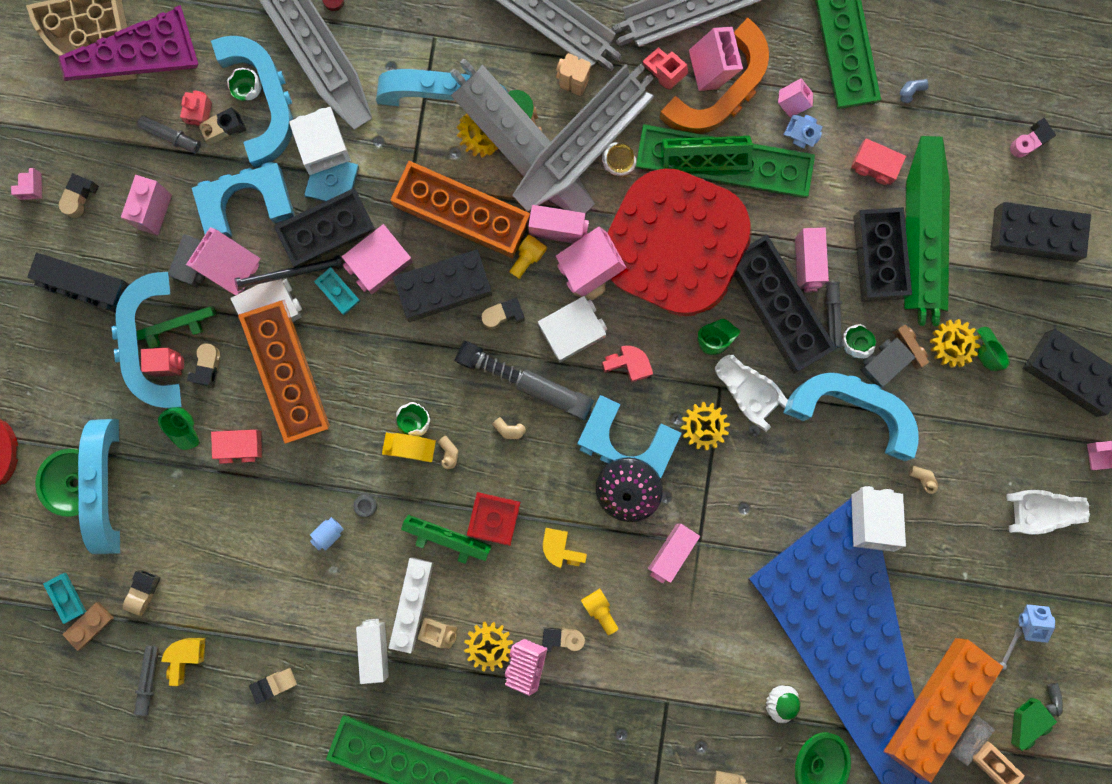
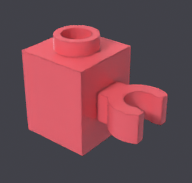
(195, 108)

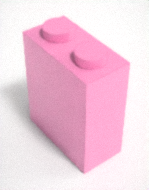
(715, 58)
(146, 205)
(557, 224)
(811, 259)
(223, 260)
(376, 260)
(590, 262)
(673, 553)

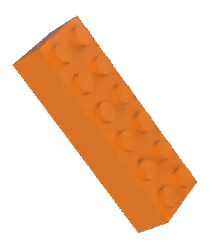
(460, 209)
(284, 371)
(943, 709)

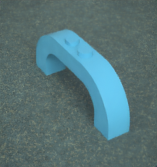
(415, 83)
(271, 144)
(125, 332)
(896, 414)
(93, 486)

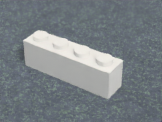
(411, 605)

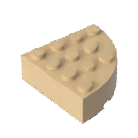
(77, 23)

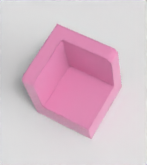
(795, 98)
(28, 185)
(1100, 455)

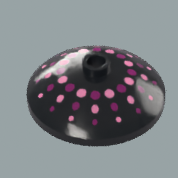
(630, 477)

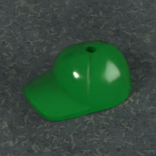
(717, 336)
(991, 352)
(179, 427)

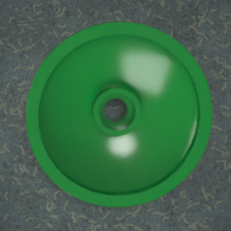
(55, 483)
(823, 760)

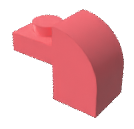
(667, 68)
(633, 359)

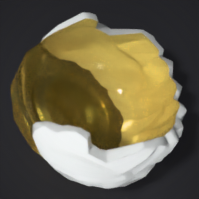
(619, 159)

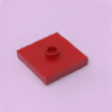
(493, 518)

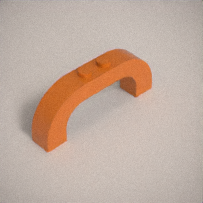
(755, 48)

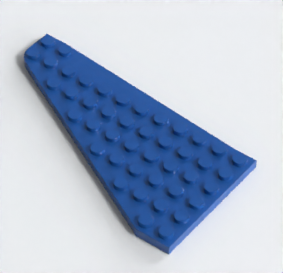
(847, 631)

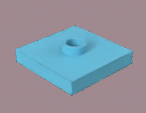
(331, 181)

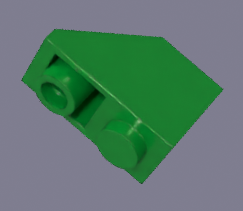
(1030, 723)

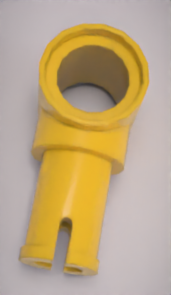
(530, 251)
(598, 607)

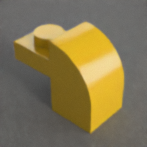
(408, 447)
(554, 549)
(182, 652)

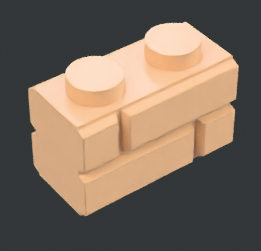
(573, 74)
(997, 765)

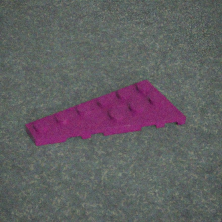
(138, 49)

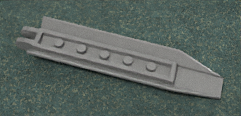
(661, 18)
(568, 28)
(320, 58)
(510, 128)
(584, 137)

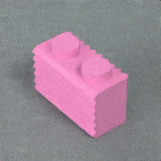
(525, 667)

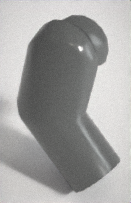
(1056, 705)

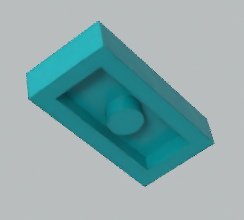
(337, 291)
(64, 598)

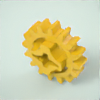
(474, 137)
(953, 335)
(712, 433)
(473, 648)

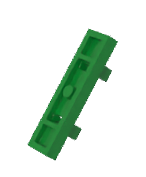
(192, 319)
(447, 538)

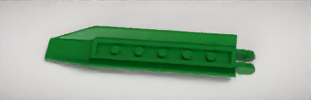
(928, 229)

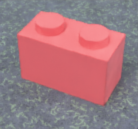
(878, 162)
(161, 362)
(236, 445)

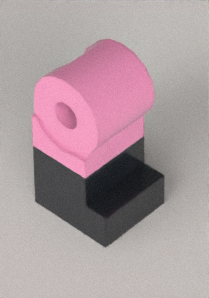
(1026, 144)

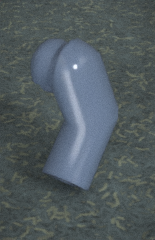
(910, 88)

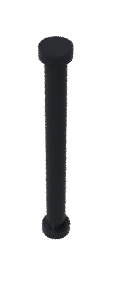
(286, 273)

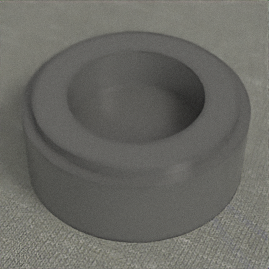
(365, 506)

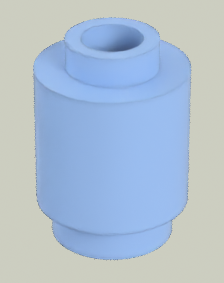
(326, 534)

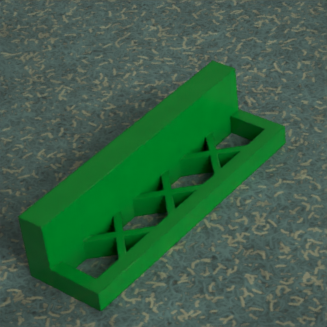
(708, 146)

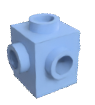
(803, 131)
(1037, 623)

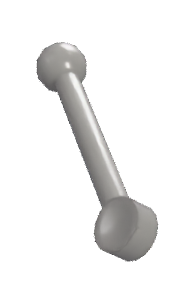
(1018, 632)

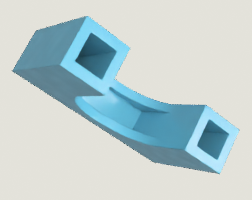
(213, 196)
(596, 438)

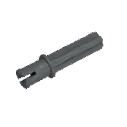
(169, 134)
(833, 312)
(146, 681)

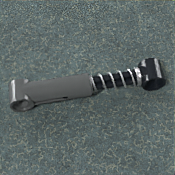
(526, 381)

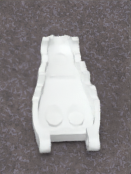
(753, 392)
(1043, 511)

